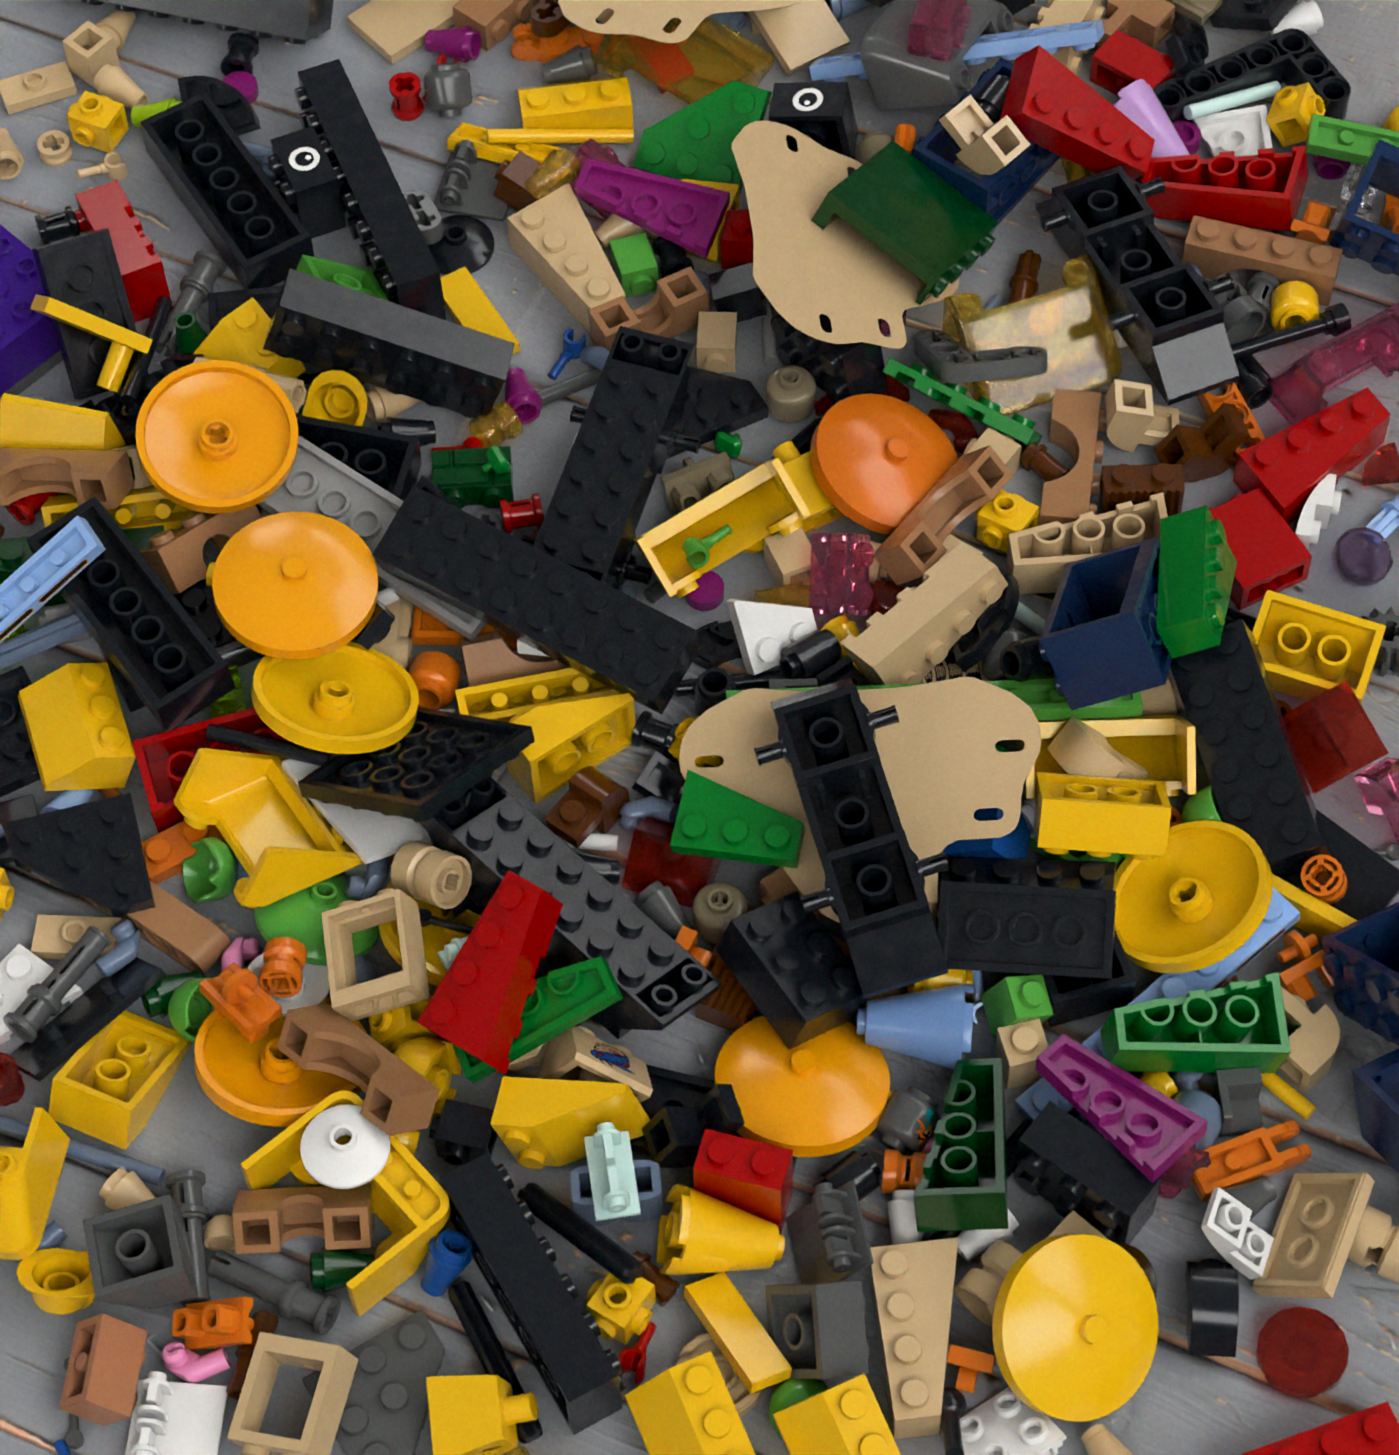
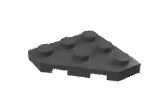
(388, 1389)

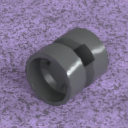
(1241, 313)

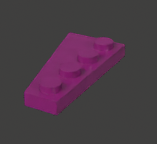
(663, 205)
(1126, 1111)

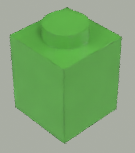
(634, 264)
(1016, 1001)

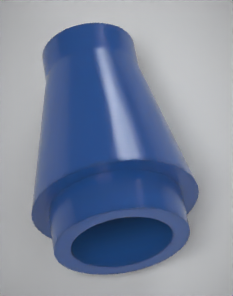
(446, 1259)

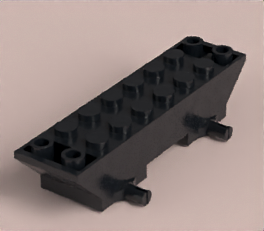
(1149, 295)
(618, 455)
(864, 852)
(596, 919)

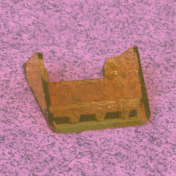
(690, 67)
(1063, 322)

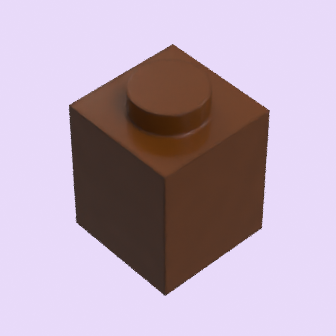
(511, 181)

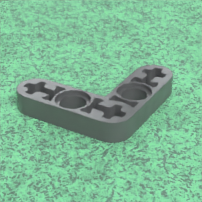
(956, 365)

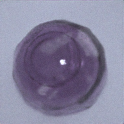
(1361, 557)

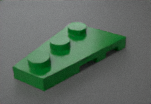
(733, 827)

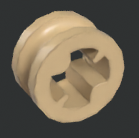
(52, 139)

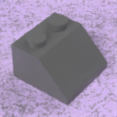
(141, 1255)
(819, 1327)

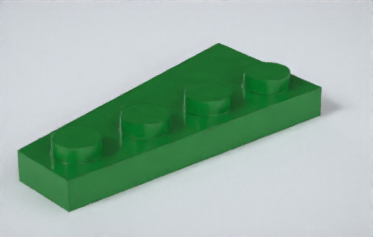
(954, 396)
(557, 1005)

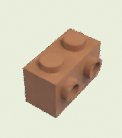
(103, 1370)

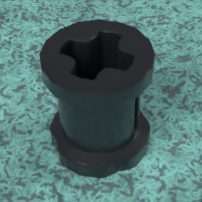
(241, 52)
(57, 226)
(672, 256)
(653, 733)

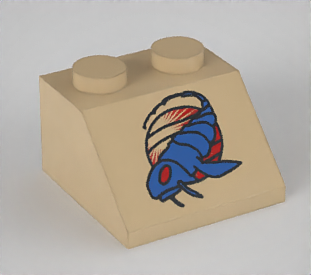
(584, 1057)

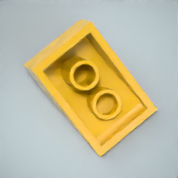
(241, 339)
(569, 739)
(117, 1079)
(548, 1118)

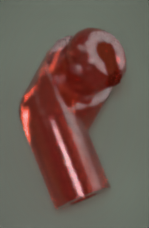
(957, 424)

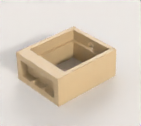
(386, 992)
(327, 1406)

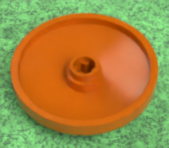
(878, 459)

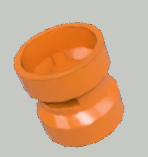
(1324, 887)
(283, 967)
(895, 1170)

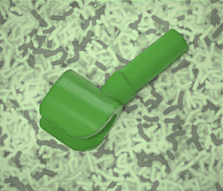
(697, 549)

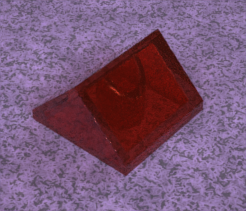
(1332, 736)
(653, 861)

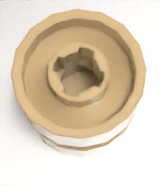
(431, 874)
(1377, 1244)
(982, 1285)

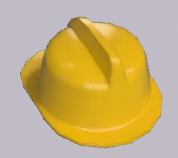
(336, 398)
(58, 1280)

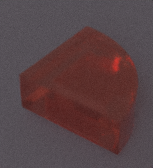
(1382, 466)

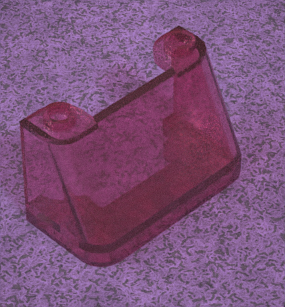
(1301, 385)

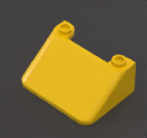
(265, 823)

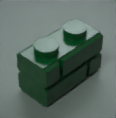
(465, 482)

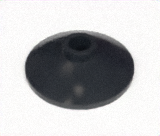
(464, 244)

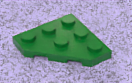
(699, 137)

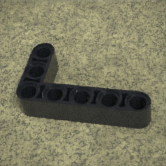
(1282, 57)

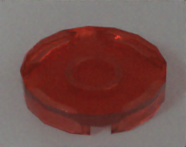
(1302, 1352)

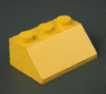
(577, 104)
(52, 425)
(1315, 646)
(77, 729)
(1101, 815)
(689, 1412)
(837, 1423)

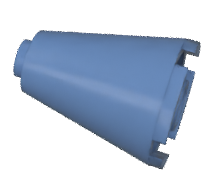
(921, 1024)

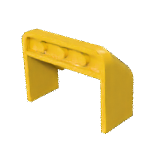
(751, 505)
(1155, 742)
(29, 1185)
(402, 1194)

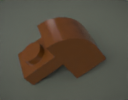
(1206, 449)
(587, 805)

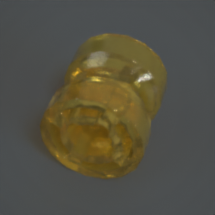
(497, 426)

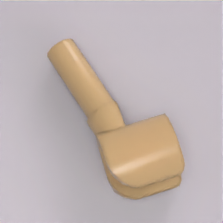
(112, 166)

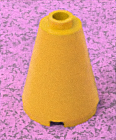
(713, 1236)

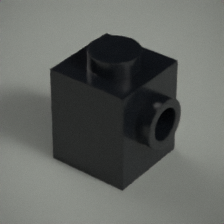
(737, 292)
(462, 1132)

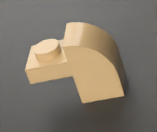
(983, 144)
(1134, 418)
(1087, 752)
(1311, 1042)

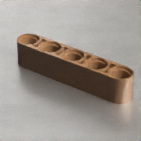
(179, 932)

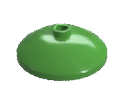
(301, 919)

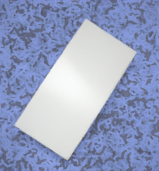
(1317, 510)
(1234, 1236)

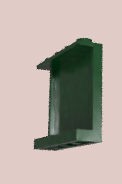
(911, 217)

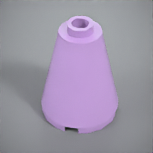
(1145, 110)

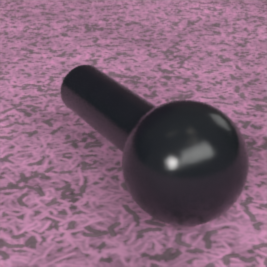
(953, 1409)

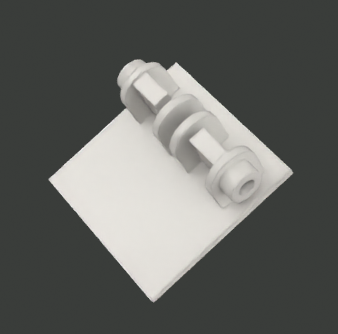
(176, 1418)
(1008, 1428)

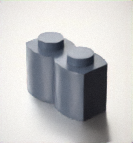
(648, 1188)

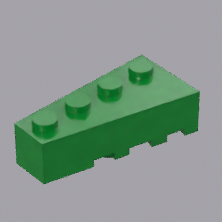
(1193, 581)
(1202, 1030)

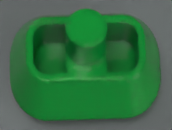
(729, 443)
(497, 461)

